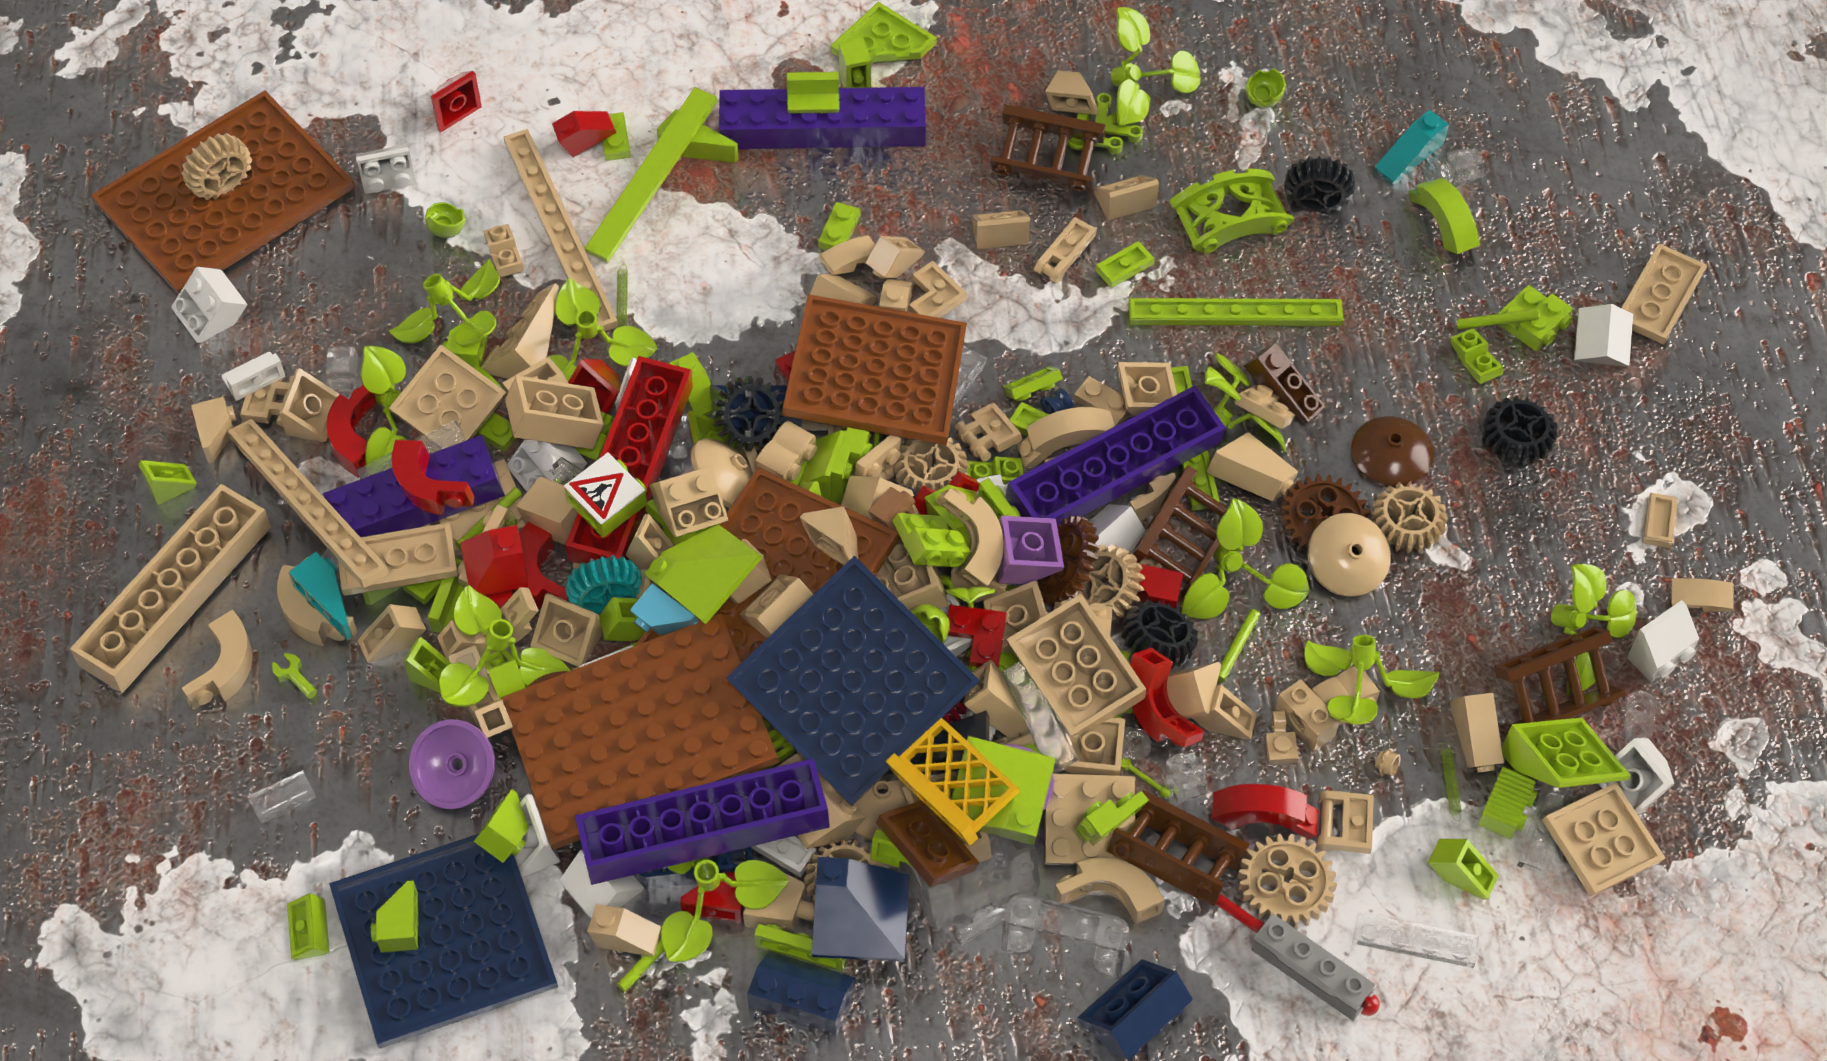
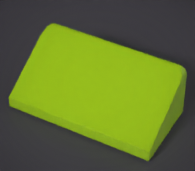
(308, 927)

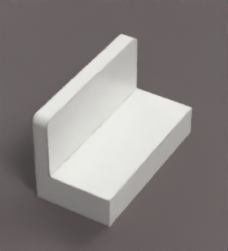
(254, 375)

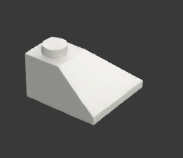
(1648, 774)

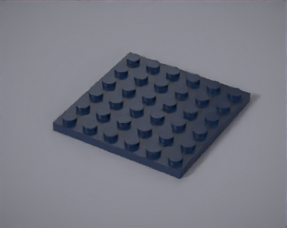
(852, 680)
(473, 940)

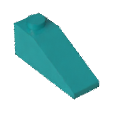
(1413, 147)
(319, 586)

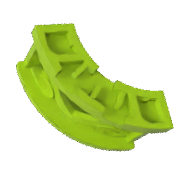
(1254, 187)

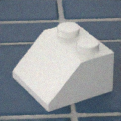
(1664, 643)

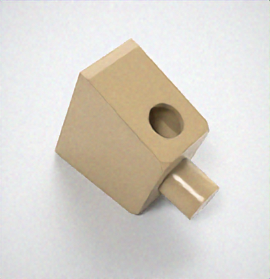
(784, 910)

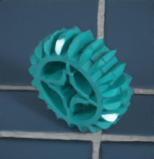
(601, 580)

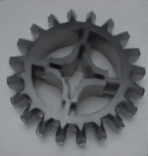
(1319, 184)
(1523, 422)
(750, 424)
(1159, 628)

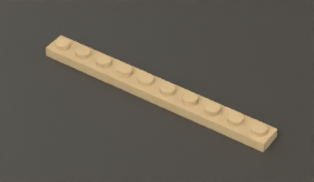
(556, 220)
(308, 503)

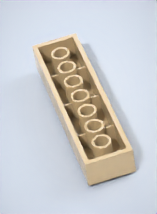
(170, 588)

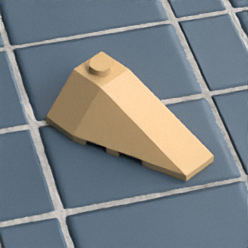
(527, 339)

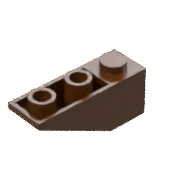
(1277, 372)

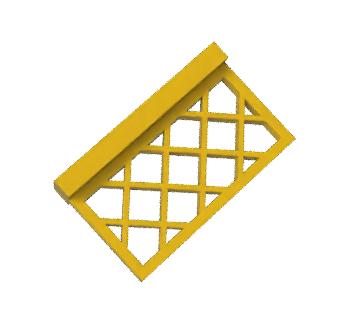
(930, 792)

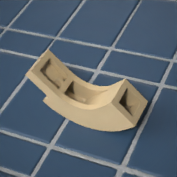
(1061, 430)
(984, 535)
(517, 611)
(302, 616)
(231, 668)
(490, 712)
(1113, 878)

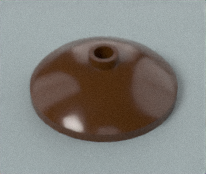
(1391, 462)

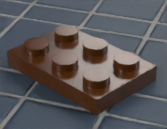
(927, 843)

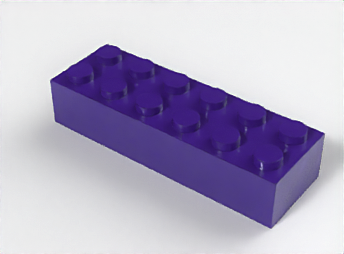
(380, 506)

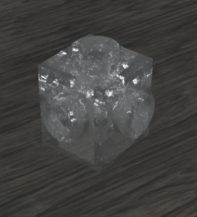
(1185, 777)

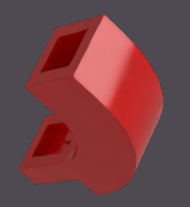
(341, 427)
(410, 466)
(536, 547)
(1156, 711)
(1265, 804)

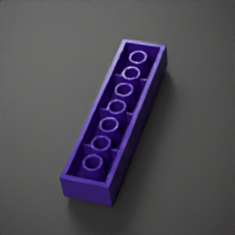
(864, 119)
(1118, 459)
(702, 821)

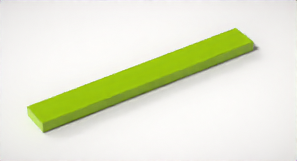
(651, 174)
(1235, 312)

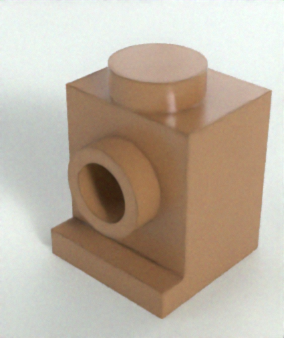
(889, 505)

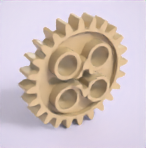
(1296, 858)

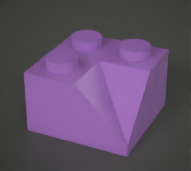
(1029, 549)

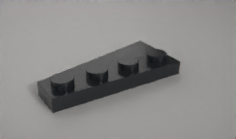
(974, 726)

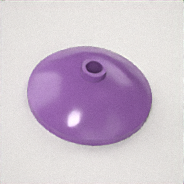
(435, 759)

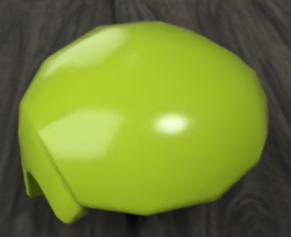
(1265, 88)
(444, 220)
(933, 619)

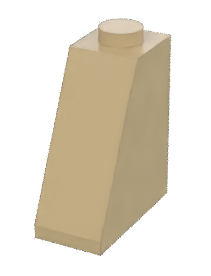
(1253, 467)
(996, 698)
(1478, 730)

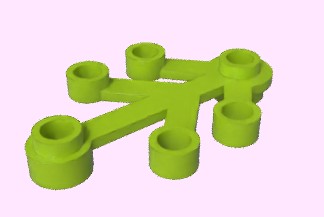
(1111, 127)

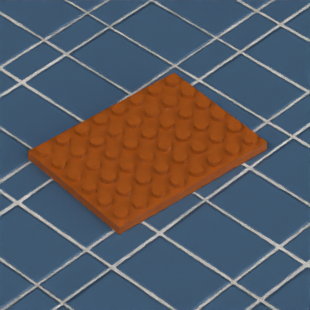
(181, 231)
(769, 518)
(637, 727)

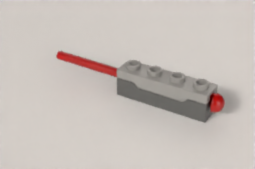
(1308, 963)

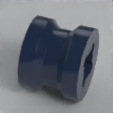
(1058, 401)

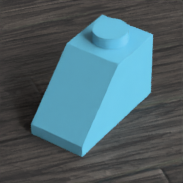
(660, 612)

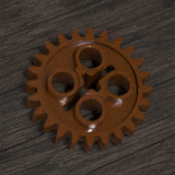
(1308, 499)
(1078, 550)

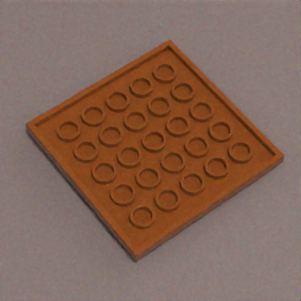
(875, 369)

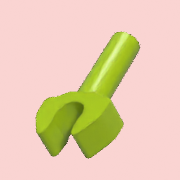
(292, 673)

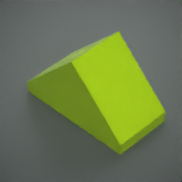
(166, 479)
(425, 664)

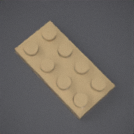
(1663, 292)
(410, 558)

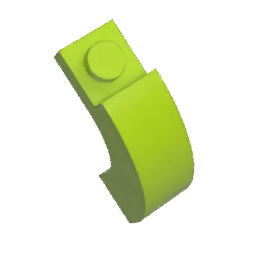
(1450, 212)

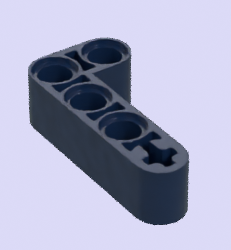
(659, 879)

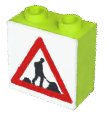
(606, 494)

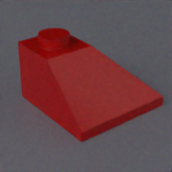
(455, 99)
(601, 377)
(495, 561)

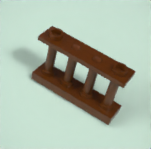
(1043, 123)
(1161, 528)
(1566, 652)
(1188, 830)

